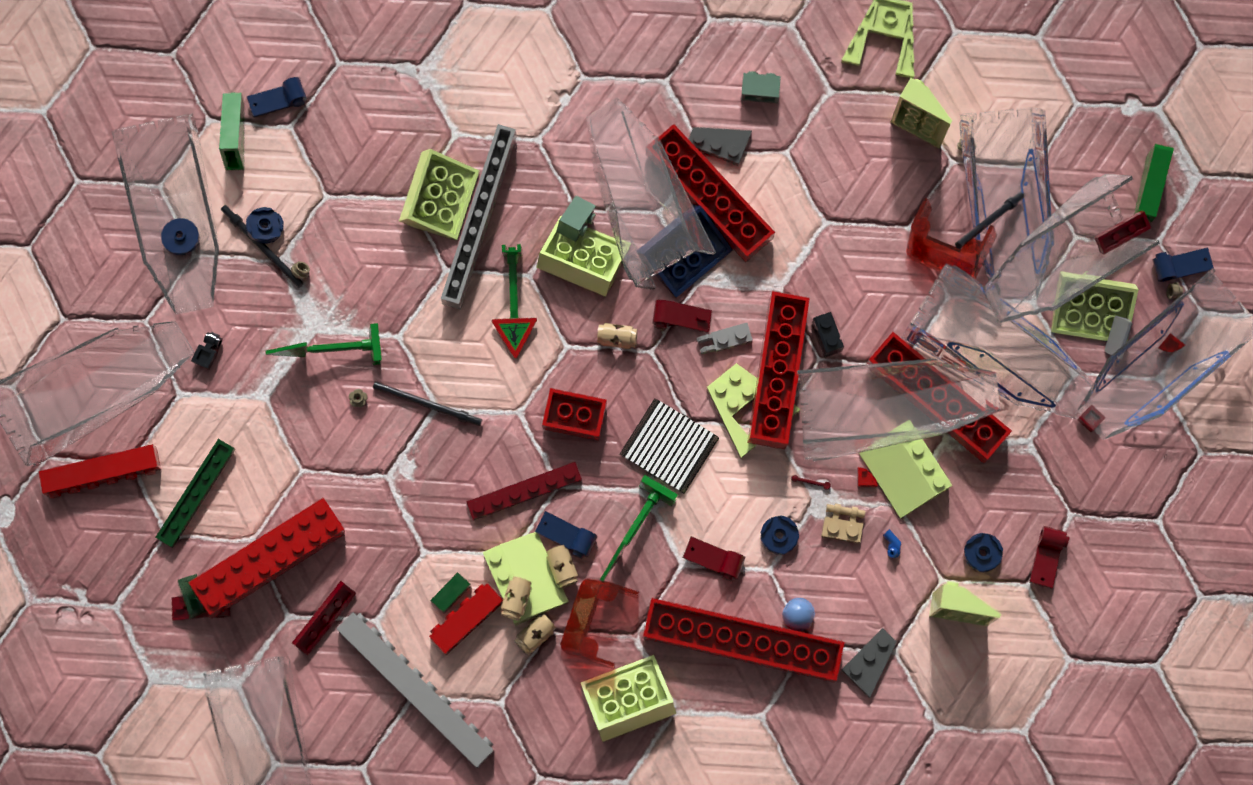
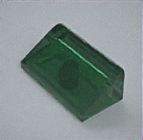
(190, 600)

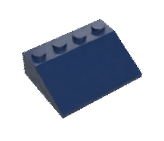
(692, 267)

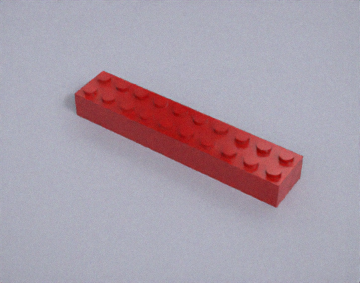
(743, 640)

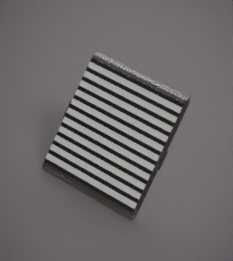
(669, 446)

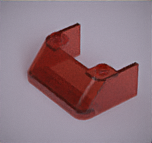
(937, 253)
(574, 638)

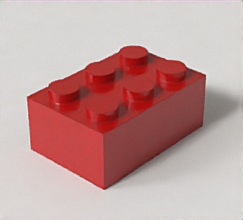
(574, 414)

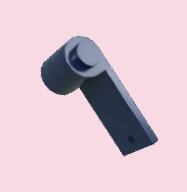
(279, 98)
(1182, 265)
(564, 533)

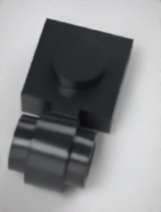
(204, 355)

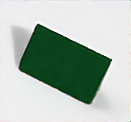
(451, 592)

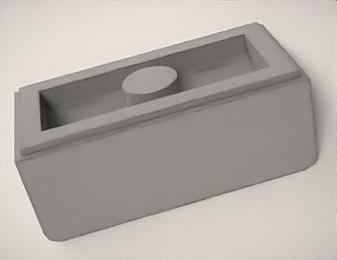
(1118, 334)

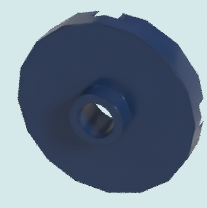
(267, 217)
(182, 245)
(786, 527)
(993, 550)

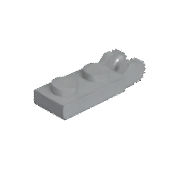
(726, 338)

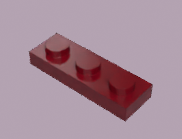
(1122, 232)

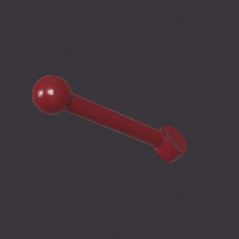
(826, 485)

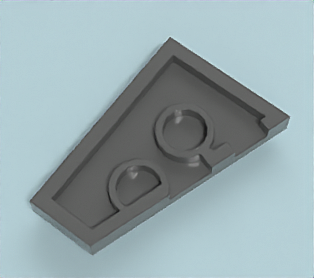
(721, 143)
(870, 661)

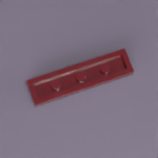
(324, 618)

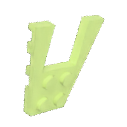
(890, 19)
(730, 394)

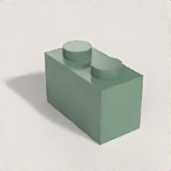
(760, 87)
(576, 218)

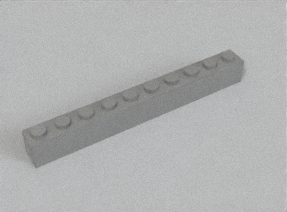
(478, 217)
(419, 693)

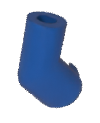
(894, 544)

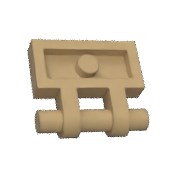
(842, 529)

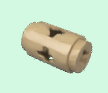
(626, 336)
(568, 575)
(513, 607)
(524, 638)

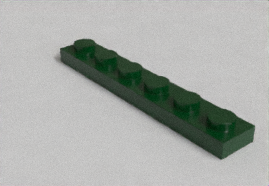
(195, 493)

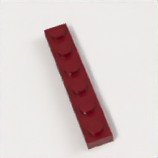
(524, 491)

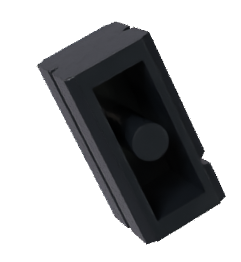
(827, 334)

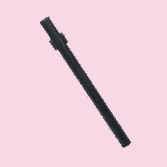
(1009, 204)
(238, 222)
(462, 415)

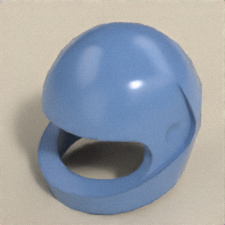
(798, 614)

